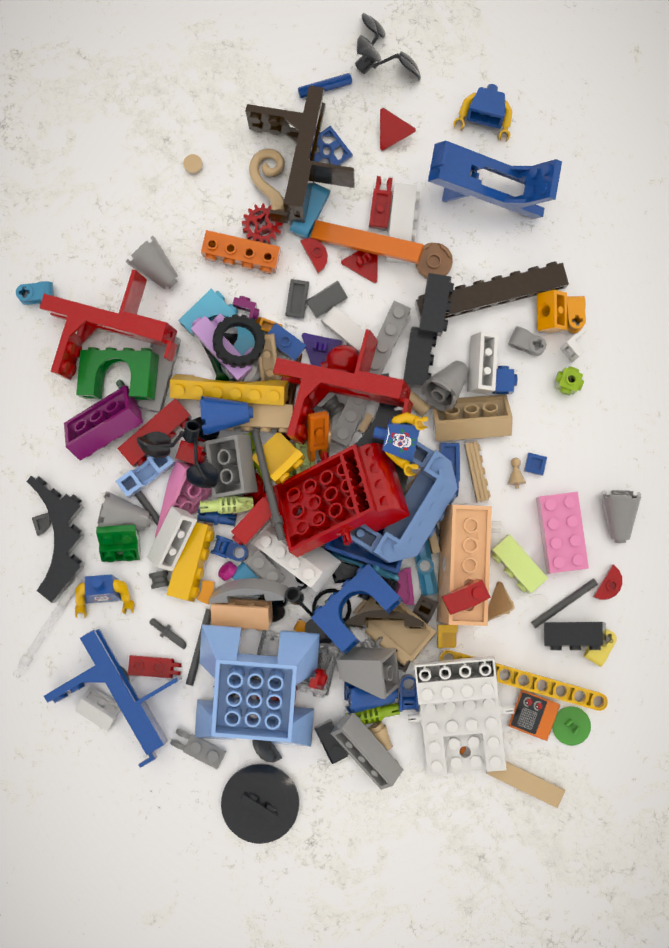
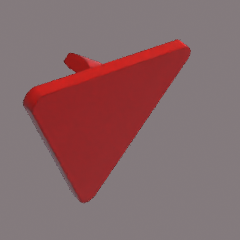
(392, 129)
(363, 264)

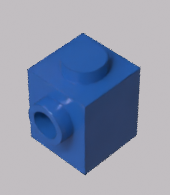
(505, 380)

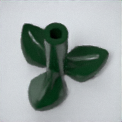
(219, 372)

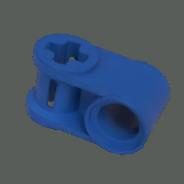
(228, 549)
(408, 697)

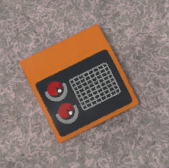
(534, 715)

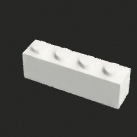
(403, 214)

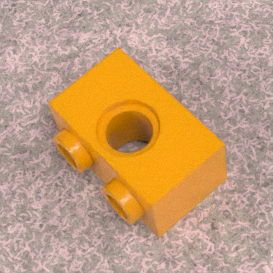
(552, 311)

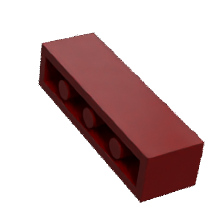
(166, 421)

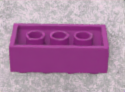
(102, 423)

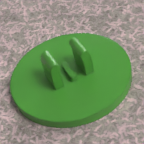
(571, 726)

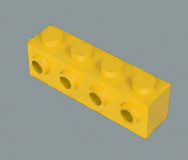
(190, 564)

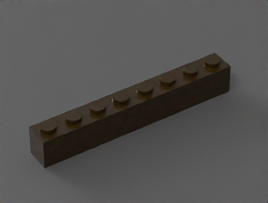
(503, 289)

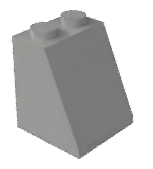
(370, 670)

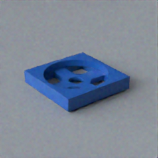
(329, 132)

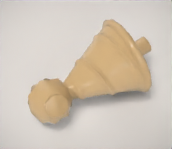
(516, 477)

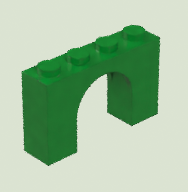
(96, 362)

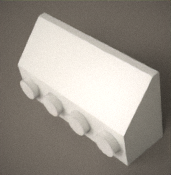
(311, 568)

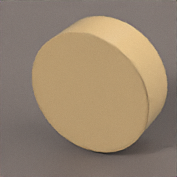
(193, 164)

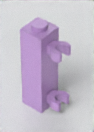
(204, 331)

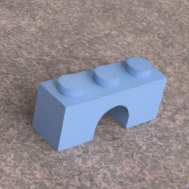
(143, 475)

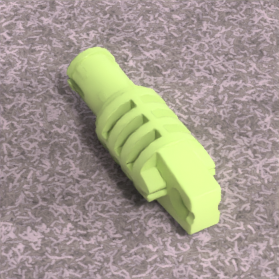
(227, 505)

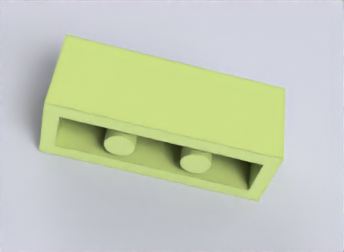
(518, 564)

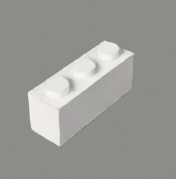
(483, 363)
(172, 538)

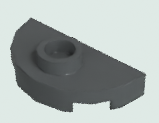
(266, 750)

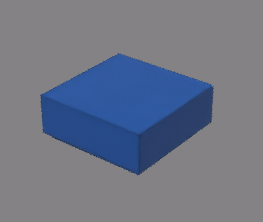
(535, 464)

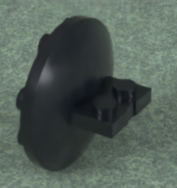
(260, 803)

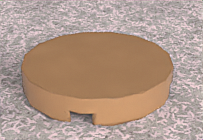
(434, 259)

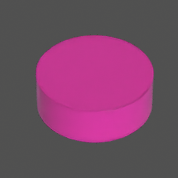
(227, 571)

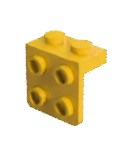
(280, 458)

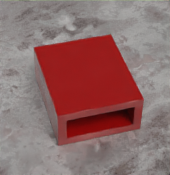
(252, 523)

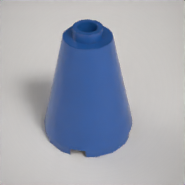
(223, 414)
(361, 700)

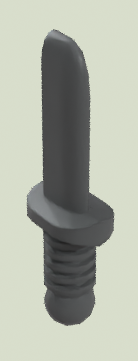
(168, 633)

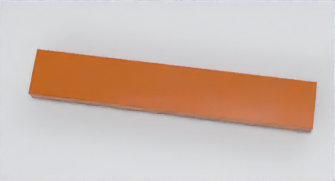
(367, 242)

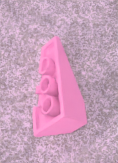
(181, 493)

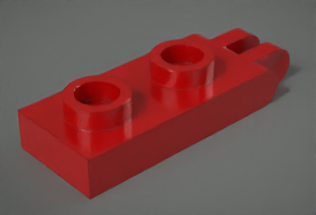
(152, 666)

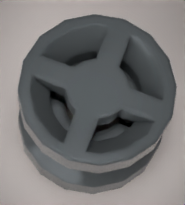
(333, 406)
(159, 579)

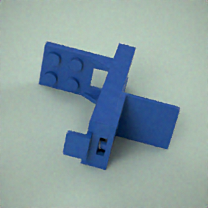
(457, 169)
(108, 671)

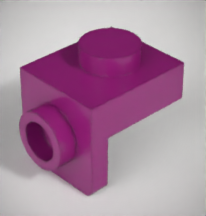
(244, 303)

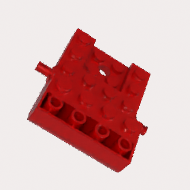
(339, 496)

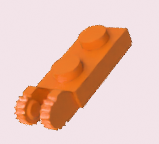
(317, 434)

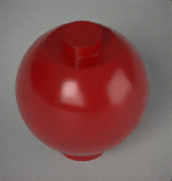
(342, 358)

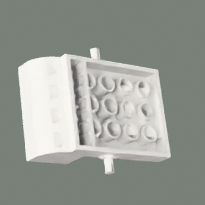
(460, 710)

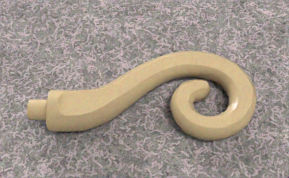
(274, 196)

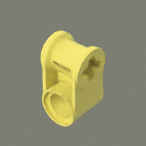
(600, 656)

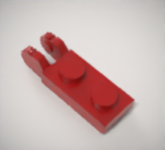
(381, 205)

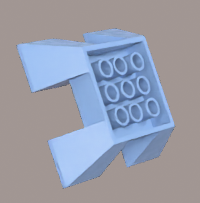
(233, 672)

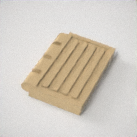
(394, 633)

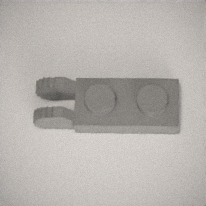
(200, 749)

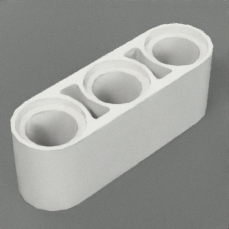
(344, 328)

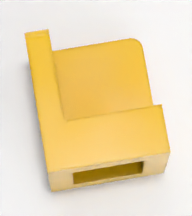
(446, 635)

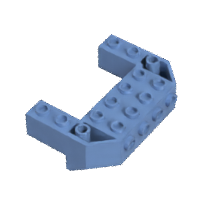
(426, 503)

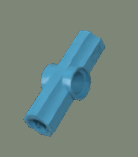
(426, 578)

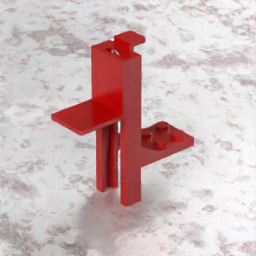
(89, 319)
(318, 381)

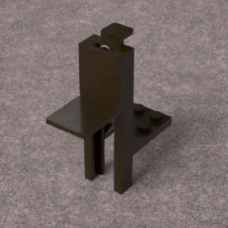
(304, 168)

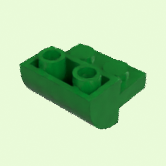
(118, 543)

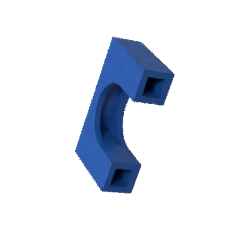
(330, 617)

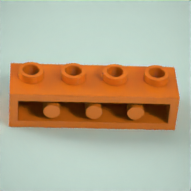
(240, 251)

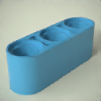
(317, 201)

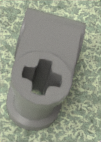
(525, 341)

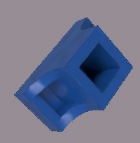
(287, 343)

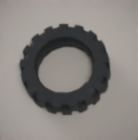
(244, 322)

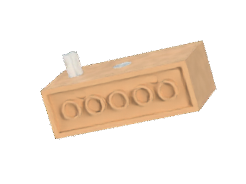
(465, 557)

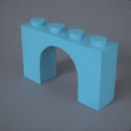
(211, 306)

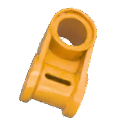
(575, 311)

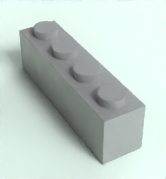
(164, 374)
(367, 751)

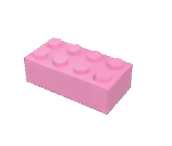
(562, 532)

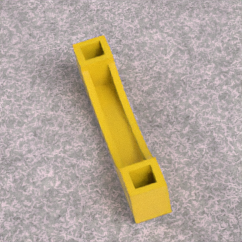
(258, 392)

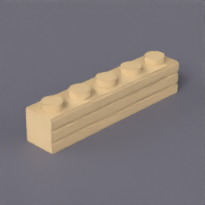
(477, 471)

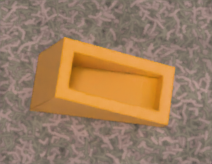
(266, 324)

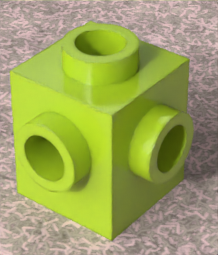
(564, 385)

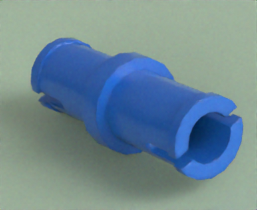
(217, 518)

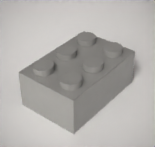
(234, 465)

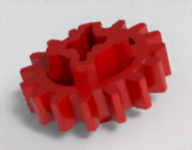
(256, 220)

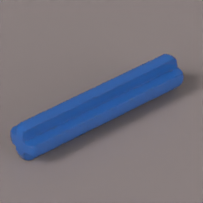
(327, 84)

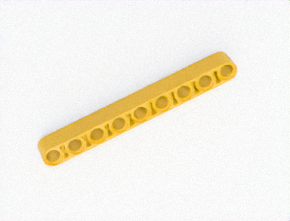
(550, 688)

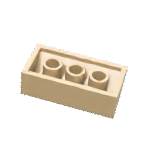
(474, 419)

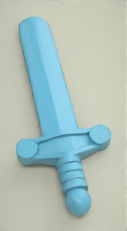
(381, 572)

